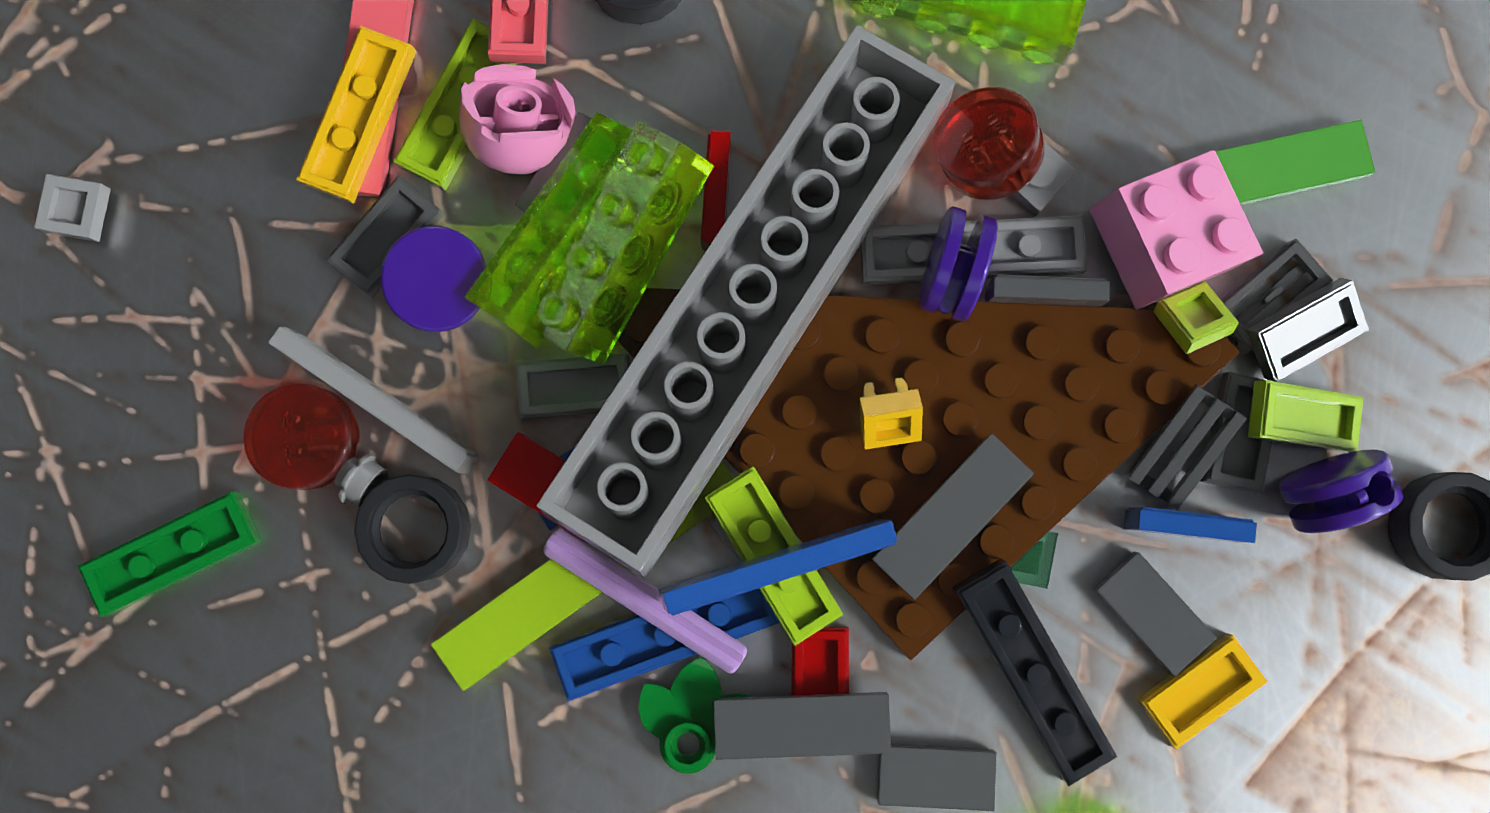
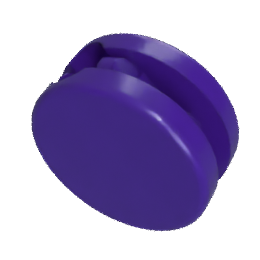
(957, 270)
(430, 276)
(1341, 491)

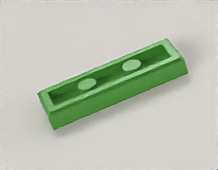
(1298, 162)

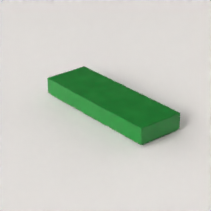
(169, 554)

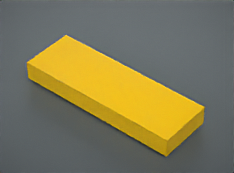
(356, 114)

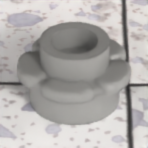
(358, 478)

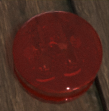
(989, 143)
(300, 436)

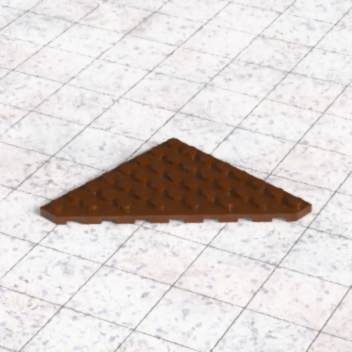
(1050, 381)

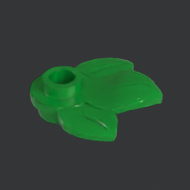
(684, 710)

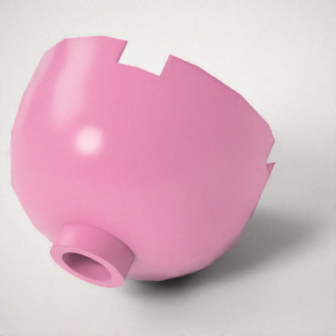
(514, 119)

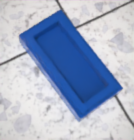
(1190, 524)

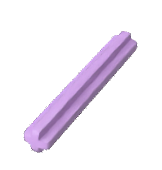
(644, 600)

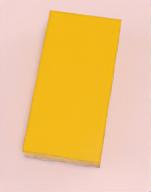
(1202, 691)

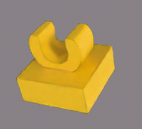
(891, 416)

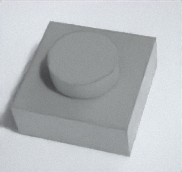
(1047, 182)
(72, 208)

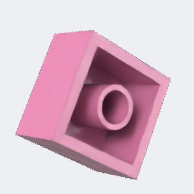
(1175, 229)

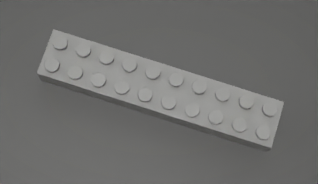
(747, 302)

